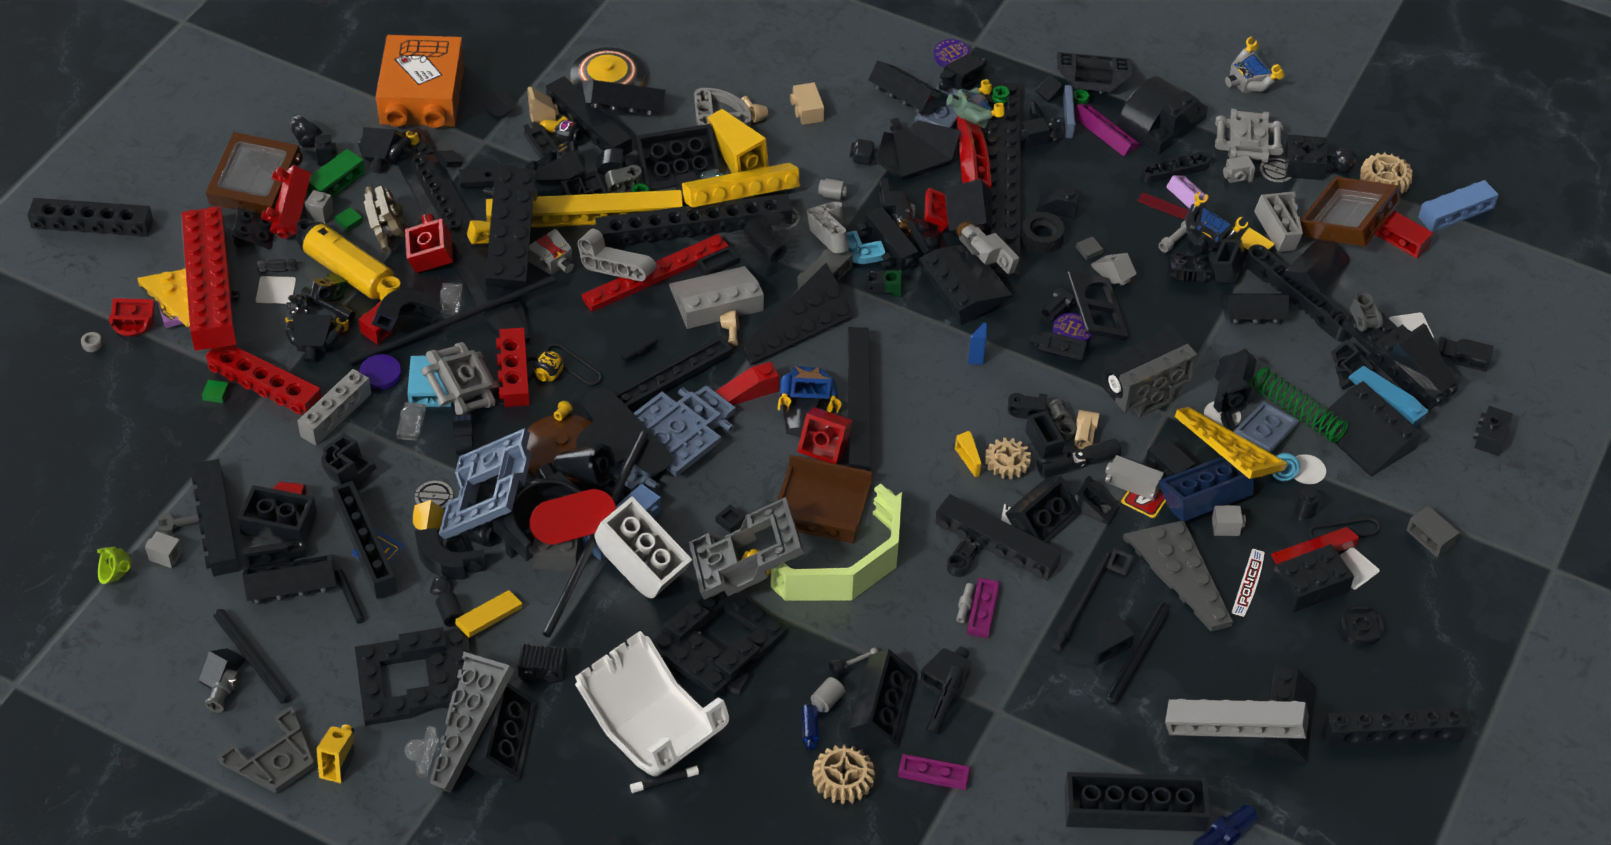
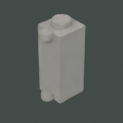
(1133, 477)

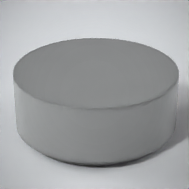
(91, 341)

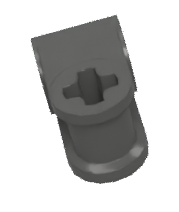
(622, 180)
(1365, 311)

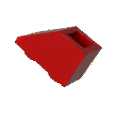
(372, 332)

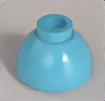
(1292, 467)

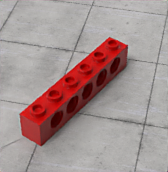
(263, 378)

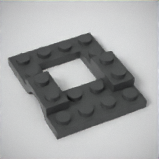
(717, 559)

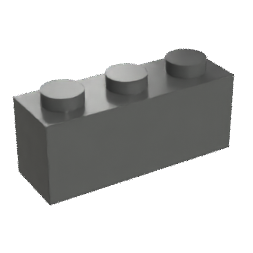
(838, 263)

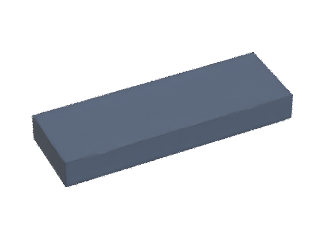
(1069, 111)

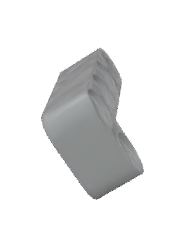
(826, 224)
(613, 261)

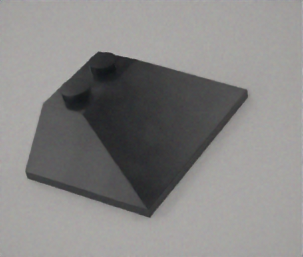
(1093, 71)

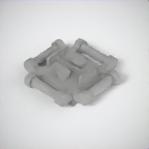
(1248, 135)
(462, 377)

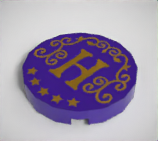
(949, 51)
(1071, 326)

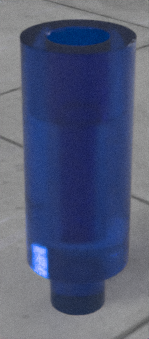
(810, 729)

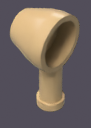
(757, 111)
(731, 322)

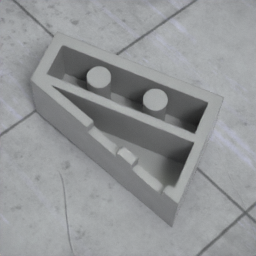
(1280, 219)

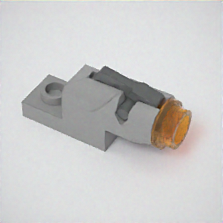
(987, 248)

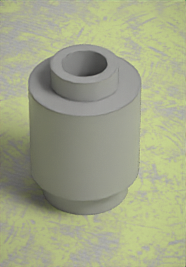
(832, 189)

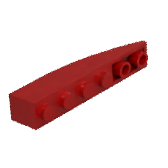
(973, 153)

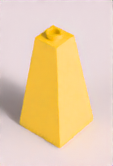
(738, 143)

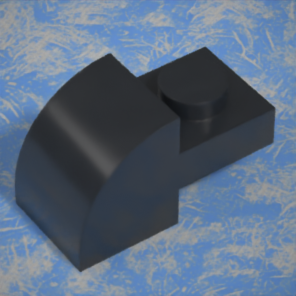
(613, 159)

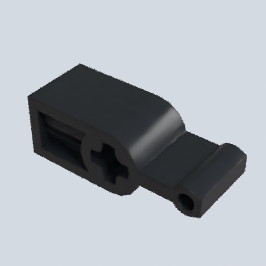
(1466, 353)

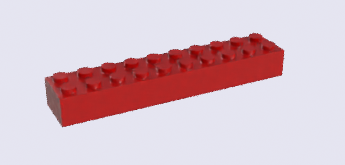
(208, 279)

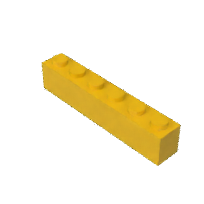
(740, 184)

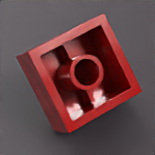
(824, 436)

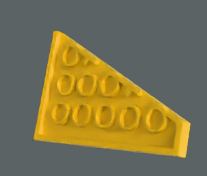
(170, 291)

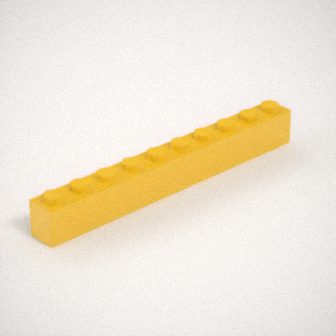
(583, 209)

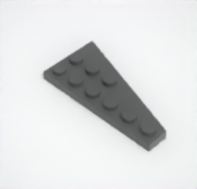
(469, 711)

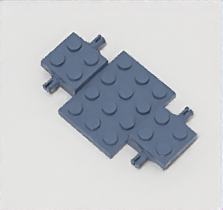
(682, 429)

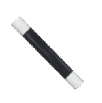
(664, 779)

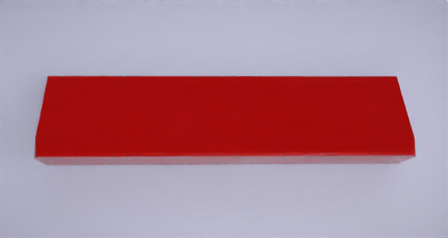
(1340, 540)

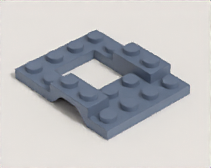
(503, 457)

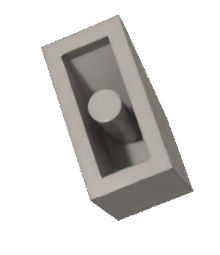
(1115, 267)

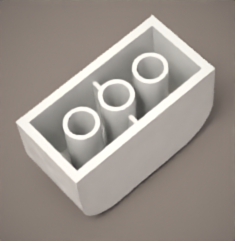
(641, 548)

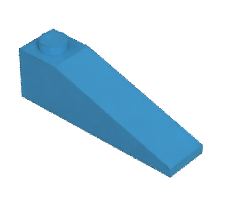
(1400, 400)

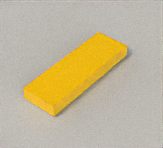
(489, 613)

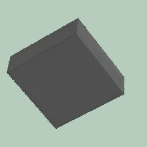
(1089, 248)

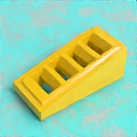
(476, 232)
(968, 452)

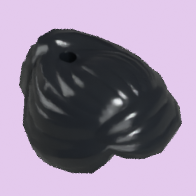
(304, 130)

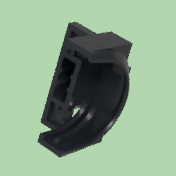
(515, 525)

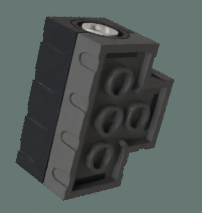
(1149, 372)

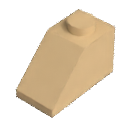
(541, 106)

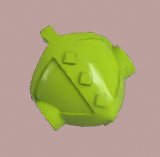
(118, 565)

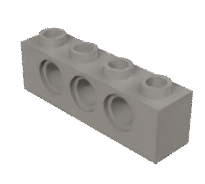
(334, 407)

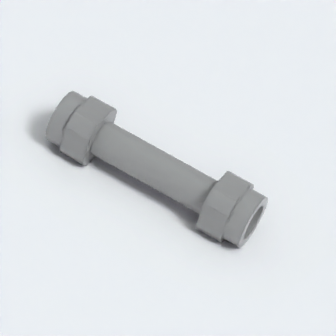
(1168, 243)

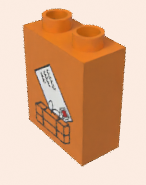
(420, 81)

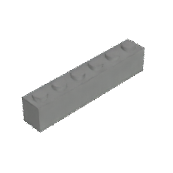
(1237, 718)

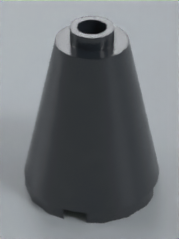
(587, 464)

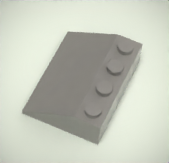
(709, 296)

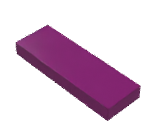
(983, 608)
(934, 771)

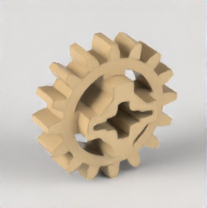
(1007, 458)

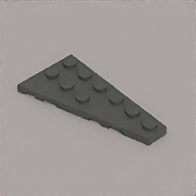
(1181, 567)

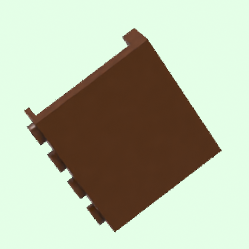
(826, 497)

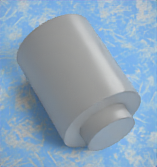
(827, 694)

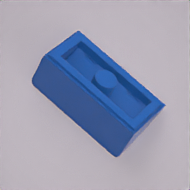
(978, 345)

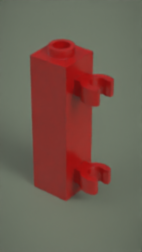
(289, 202)

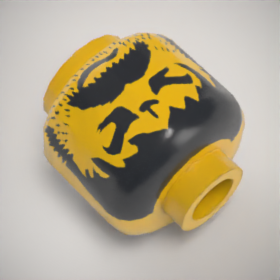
(548, 366)

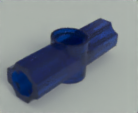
(1229, 829)

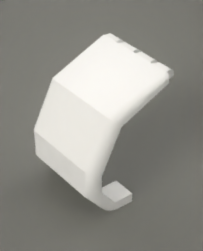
(646, 708)

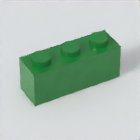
(337, 174)

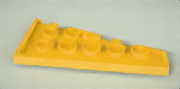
(1240, 452)

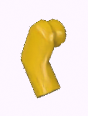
(549, 125)

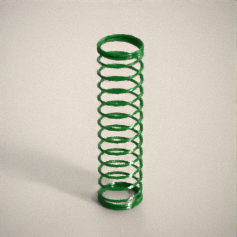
(1260, 373)

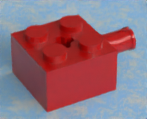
(428, 244)

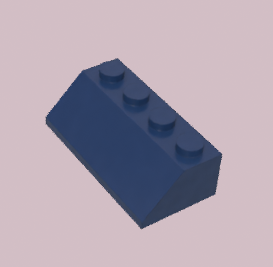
(1204, 487)

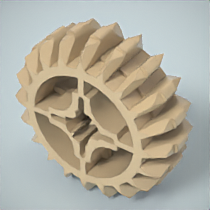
(1387, 170)
(829, 776)

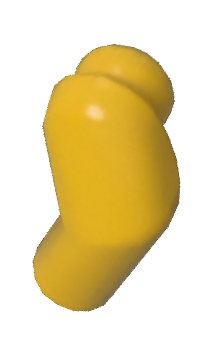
(564, 409)

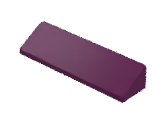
(1105, 129)

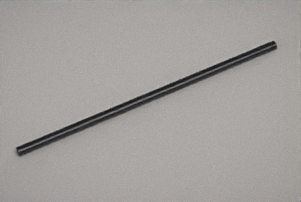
(591, 541)

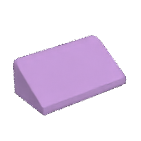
(1184, 190)

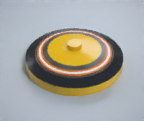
(608, 65)

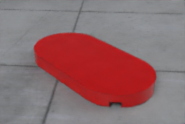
(570, 516)

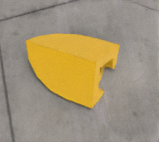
(1252, 237)
(427, 515)

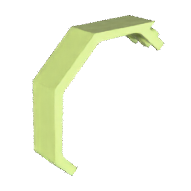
(850, 582)

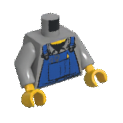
(1250, 72)

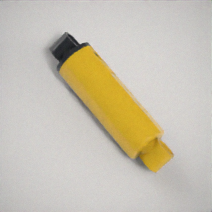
(345, 259)

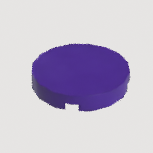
(381, 370)

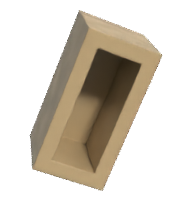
(807, 103)

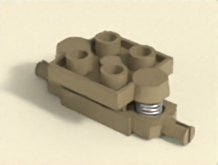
(381, 210)

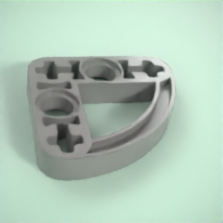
(710, 94)

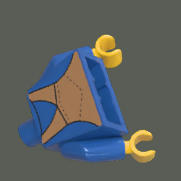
(808, 383)

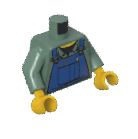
(974, 106)

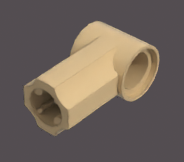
(1086, 426)

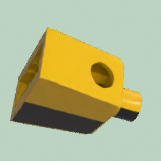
(336, 744)

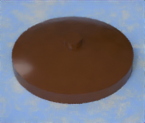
(551, 437)

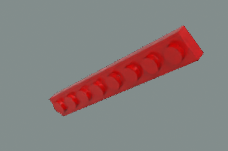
(665, 268)

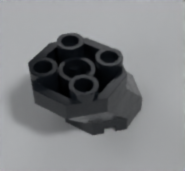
(1235, 381)

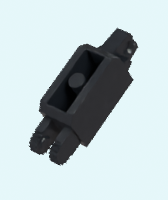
(962, 72)

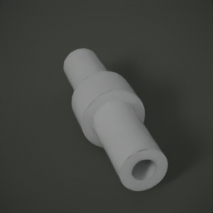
(965, 603)

